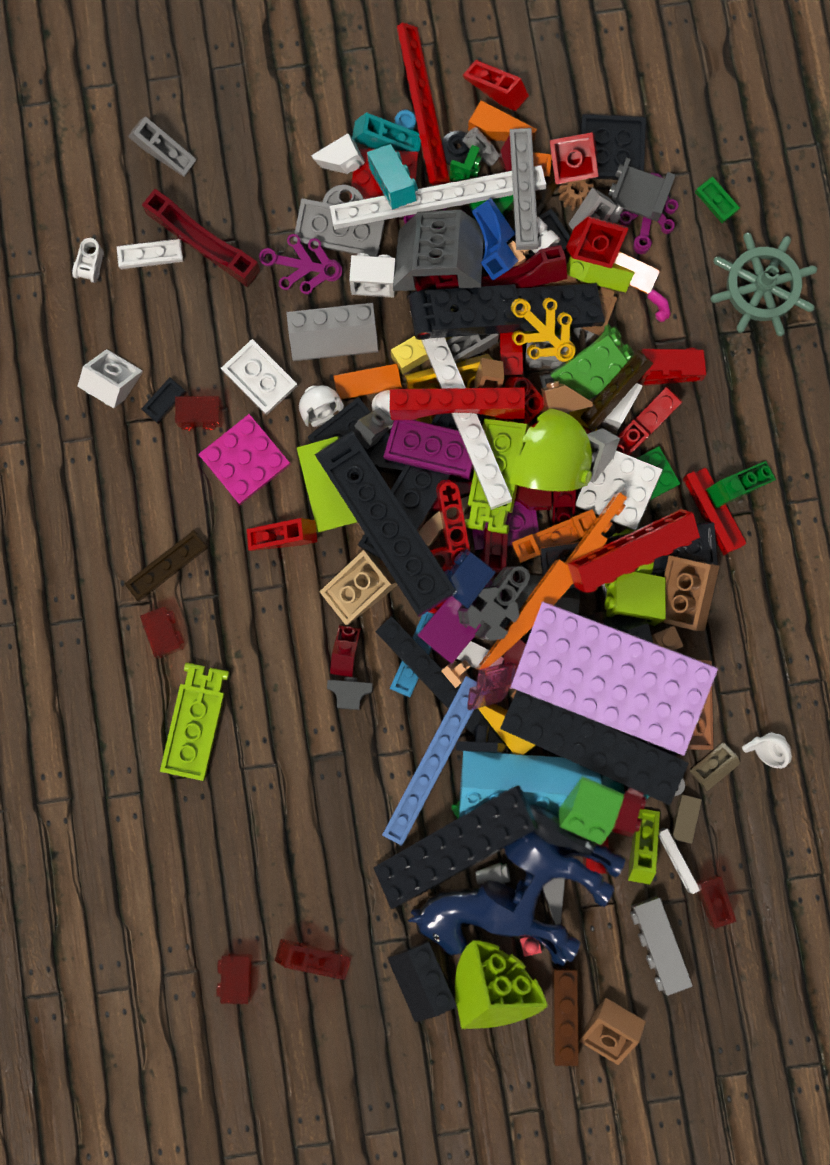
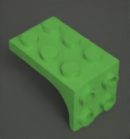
(596, 365)

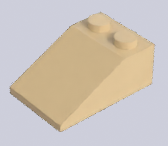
(358, 586)

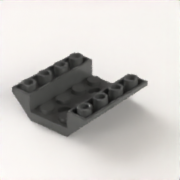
(456, 243)

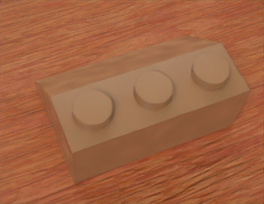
(688, 592)

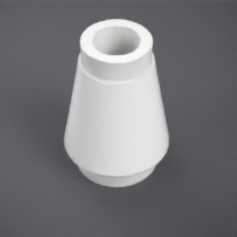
(497, 872)

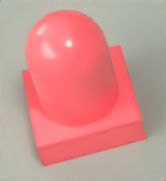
(530, 946)

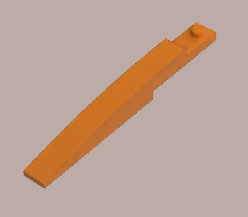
(554, 582)

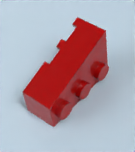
(674, 366)

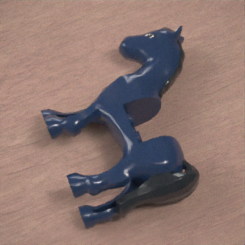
(511, 912)

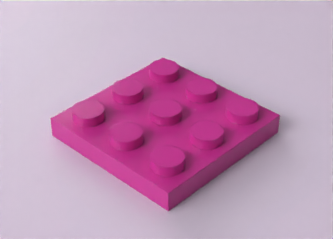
(244, 459)

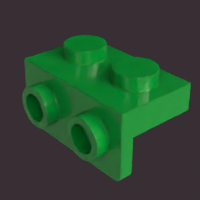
(469, 169)

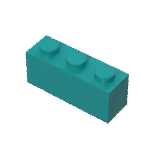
(392, 176)

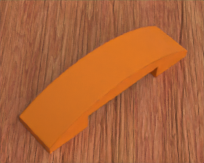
(564, 532)

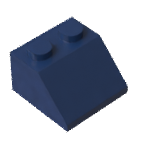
(469, 577)

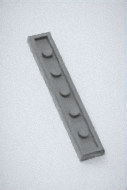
(523, 189)

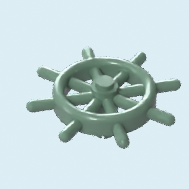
(764, 284)

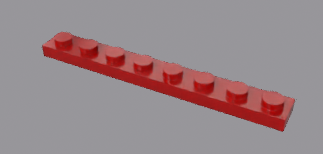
(423, 104)

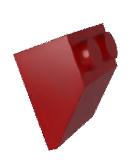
(574, 158)
(596, 241)

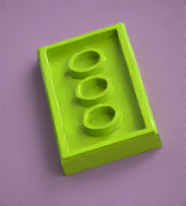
(326, 502)

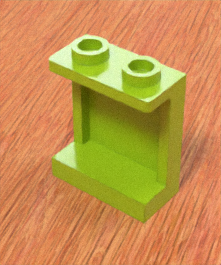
(637, 596)

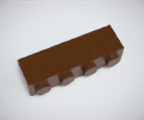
(564, 1016)

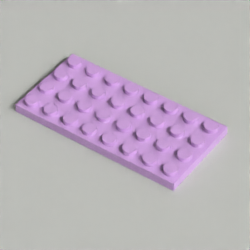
(614, 678)

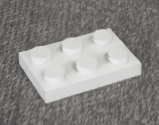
(259, 376)

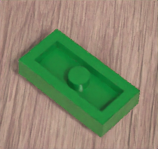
(717, 200)

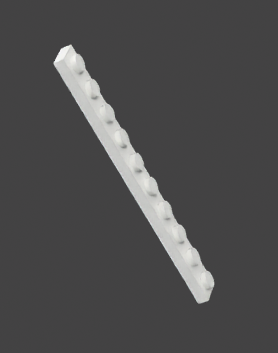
(430, 199)
(469, 426)

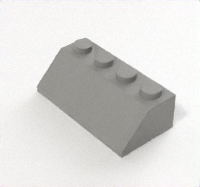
(332, 332)

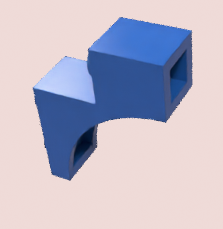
(496, 232)

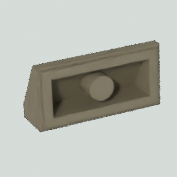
(715, 766)
(685, 818)

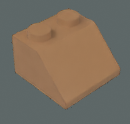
(612, 1031)

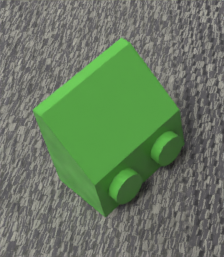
(590, 810)

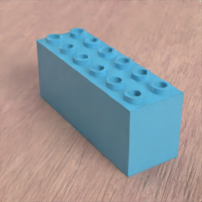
(542, 778)

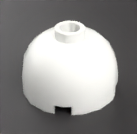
(319, 405)

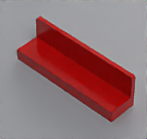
(726, 530)

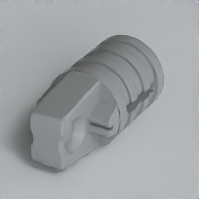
(487, 151)

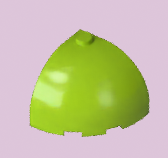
(554, 455)
(494, 988)

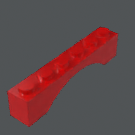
(495, 402)

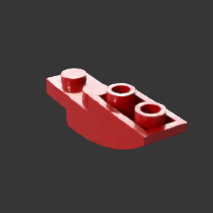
(648, 421)

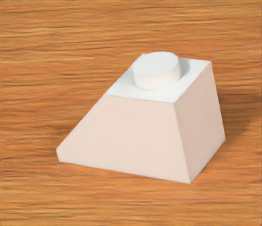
(340, 156)

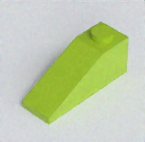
(616, 278)
(644, 848)

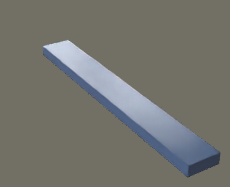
(430, 765)

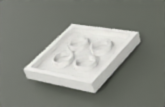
(625, 476)

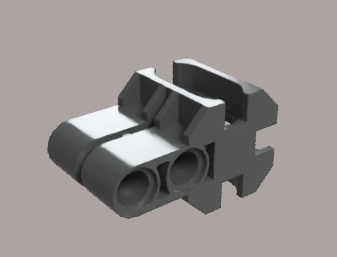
(492, 610)

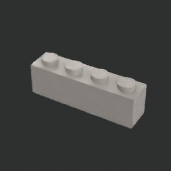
(661, 946)

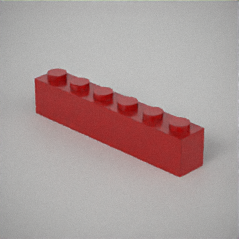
(633, 551)

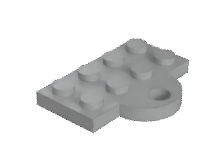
(316, 222)

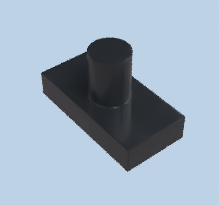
(481, 743)

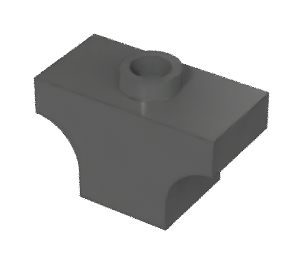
(372, 428)
(349, 692)

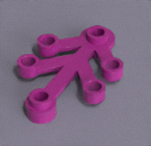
(645, 227)
(305, 265)

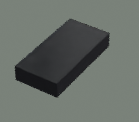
(163, 400)

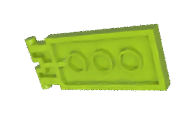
(505, 442)
(194, 723)

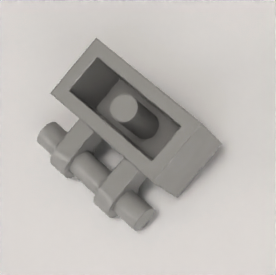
(597, 206)

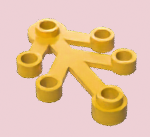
(545, 333)

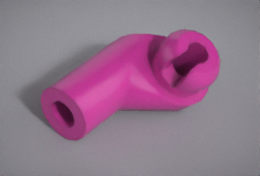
(663, 306)

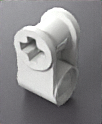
(86, 264)

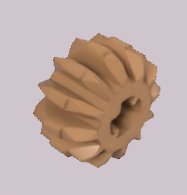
(568, 195)

